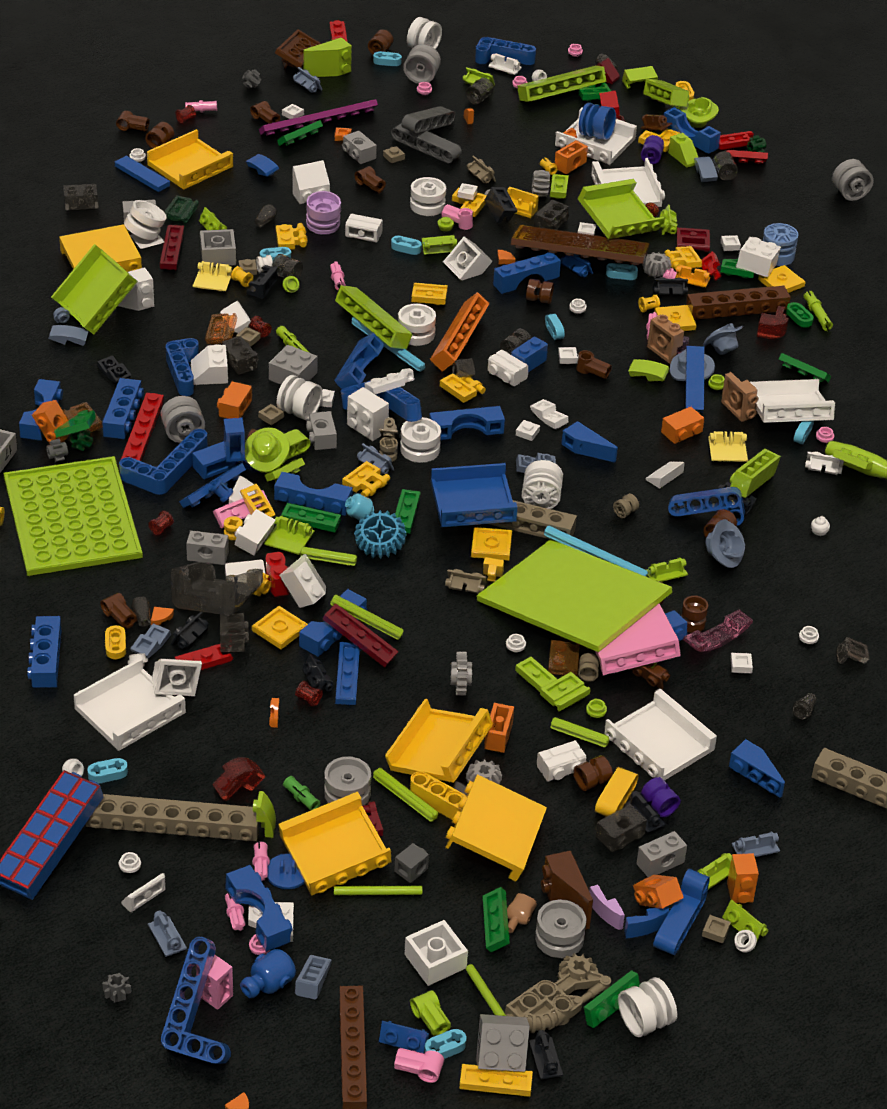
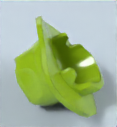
(700, 111)
(266, 449)

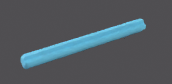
(401, 353)
(578, 544)

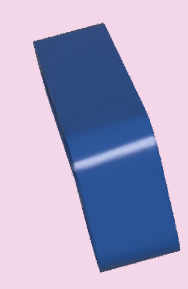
(487, 46)
(177, 357)
(706, 505)
(683, 912)

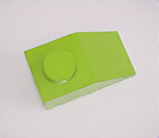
(682, 149)

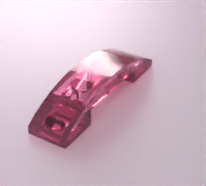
(721, 634)

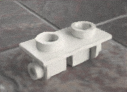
(510, 66)
(816, 460)

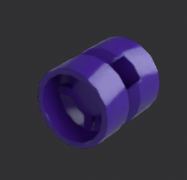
(652, 149)
(660, 796)

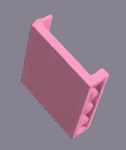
(643, 643)

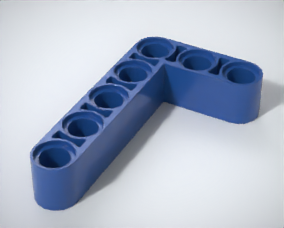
(399, 401)
(169, 471)
(190, 1007)

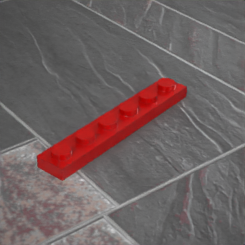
(143, 426)

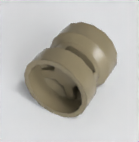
(389, 446)
(626, 505)
(588, 667)

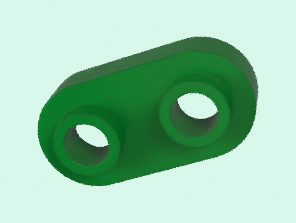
(799, 314)

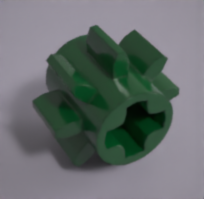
(756, 144)
(81, 440)

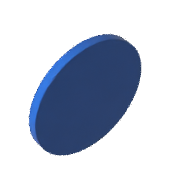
(284, 873)

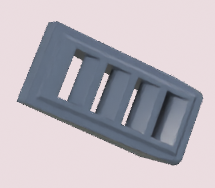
(312, 978)

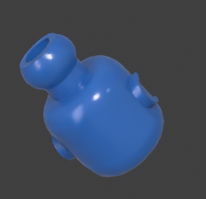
(269, 973)

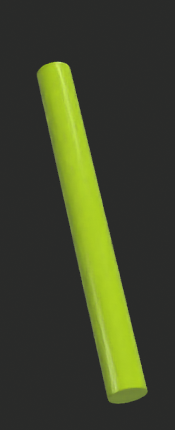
(377, 890)
(484, 990)

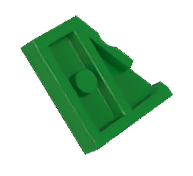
(592, 92)
(729, 268)
(80, 422)

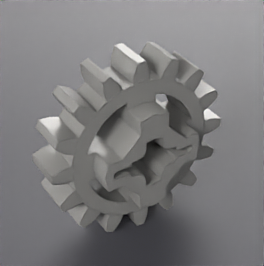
(461, 673)

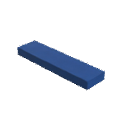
(142, 173)
(695, 378)
(347, 673)

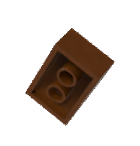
(565, 882)

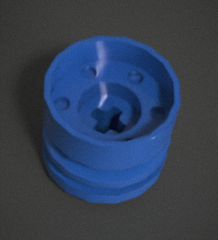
(597, 121)

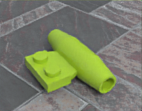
(858, 459)

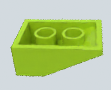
(328, 58)

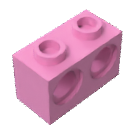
(218, 983)

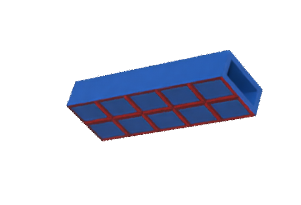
(49, 833)

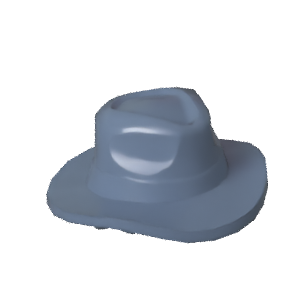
(723, 339)
(678, 366)
(726, 544)

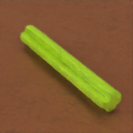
(368, 617)
(405, 794)

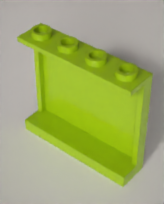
(618, 209)
(94, 289)

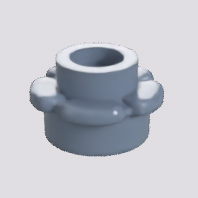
(61, 315)

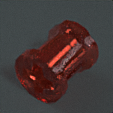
(186, 113)
(260, 326)
(161, 522)
(308, 693)

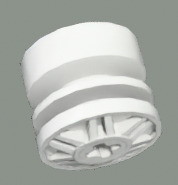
(299, 397)
(542, 484)
(647, 1007)

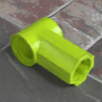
(428, 1008)

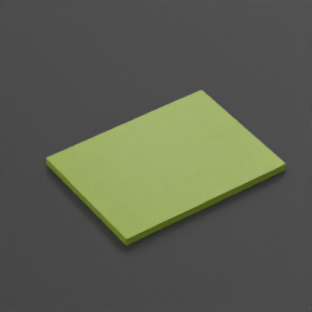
(72, 516)
(574, 595)

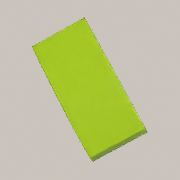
(652, 370)
(265, 814)

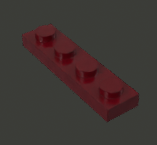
(172, 247)
(360, 635)

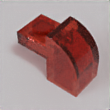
(773, 325)
(238, 773)

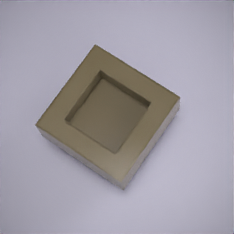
(393, 154)
(248, 266)
(249, 335)
(271, 414)
(716, 929)

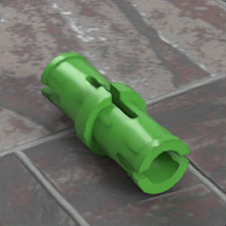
(293, 786)

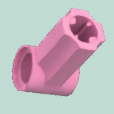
(462, 216)
(425, 1065)

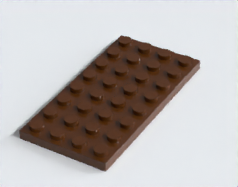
(579, 243)

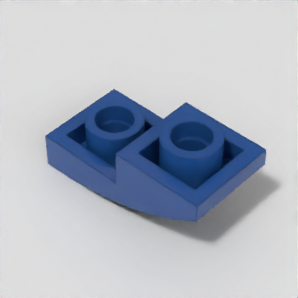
(263, 165)
(644, 925)

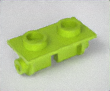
(474, 75)
(210, 222)
(669, 223)
(439, 244)
(665, 572)
(717, 869)
(743, 920)

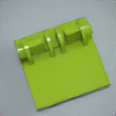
(289, 535)

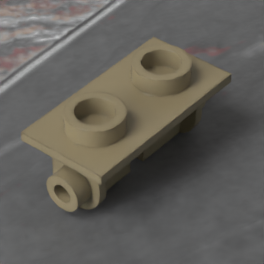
(483, 172)
(389, 429)
(457, 578)

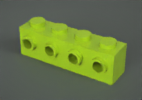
(666, 93)
(755, 472)

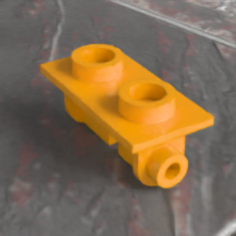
(699, 277)

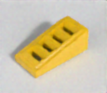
(261, 500)

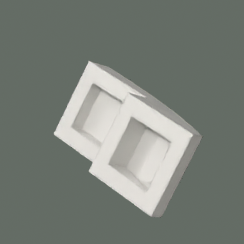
(547, 413)

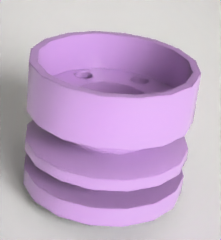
(323, 212)

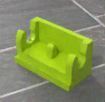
(638, 75)

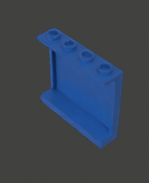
(473, 495)

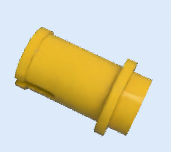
(548, 166)

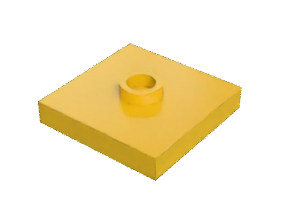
(783, 276)
(679, 315)
(491, 543)
(279, 627)

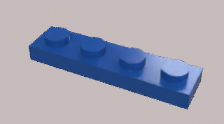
(194, 498)

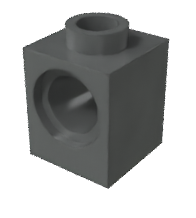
(411, 862)

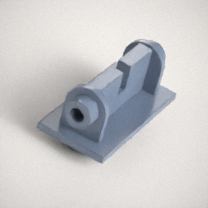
(310, 83)
(372, 455)
(760, 846)
(166, 934)

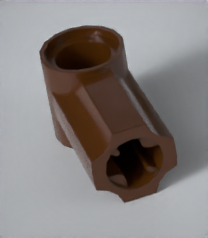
(263, 111)
(128, 120)
(369, 177)
(588, 364)
(117, 608)

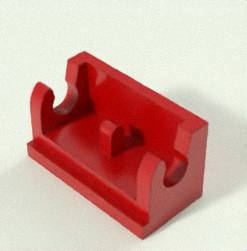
(610, 99)

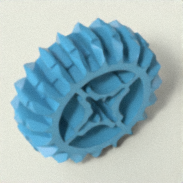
(368, 534)

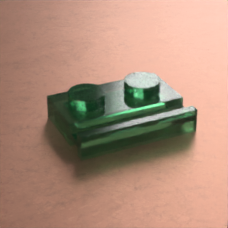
(181, 209)

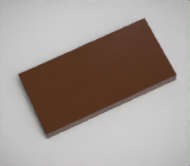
(293, 48)

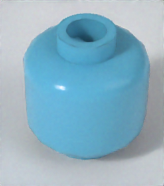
(358, 506)

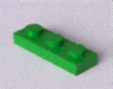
(300, 133)
(804, 368)
(407, 508)
(314, 517)
(496, 919)
(607, 1002)

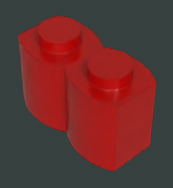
(274, 567)

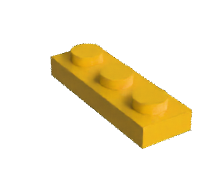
(495, 1080)

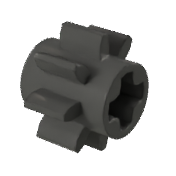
(251, 78)
(57, 450)
(117, 987)

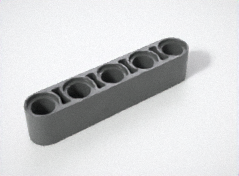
(428, 119)
(428, 143)

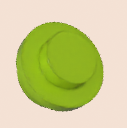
(445, 224)
(290, 284)
(716, 382)
(596, 708)

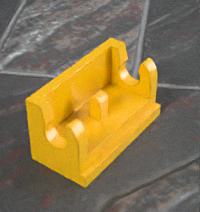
(524, 202)

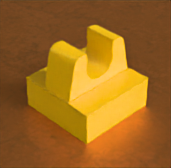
(493, 568)

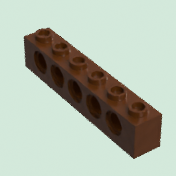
(737, 302)
(352, 1048)

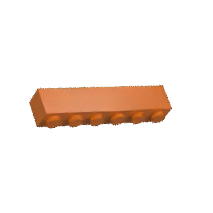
(459, 331)

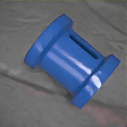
(220, 489)

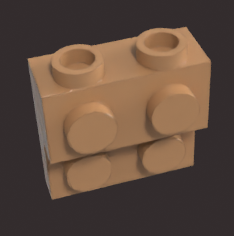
(664, 337)
(739, 397)

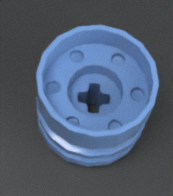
(785, 237)

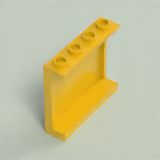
(188, 160)
(112, 240)
(438, 742)
(496, 824)
(334, 843)

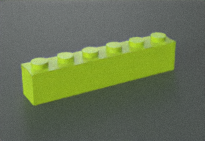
(561, 83)
(373, 317)

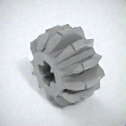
(540, 183)
(656, 264)
(484, 769)

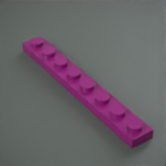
(325, 116)

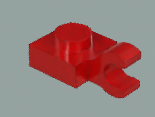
(710, 264)

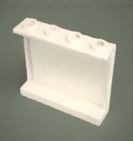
(600, 149)
(647, 185)
(792, 401)
(125, 705)
(662, 737)

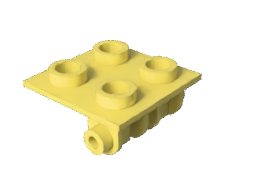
(213, 278)
(728, 448)

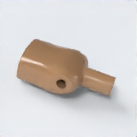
(520, 911)

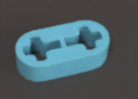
(387, 58)
(406, 245)
(275, 251)
(622, 271)
(554, 326)
(803, 431)
(108, 770)
(445, 1044)

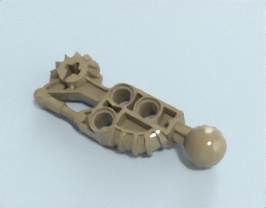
(550, 1004)

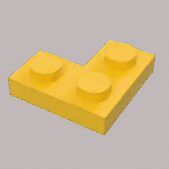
(665, 136)
(475, 204)

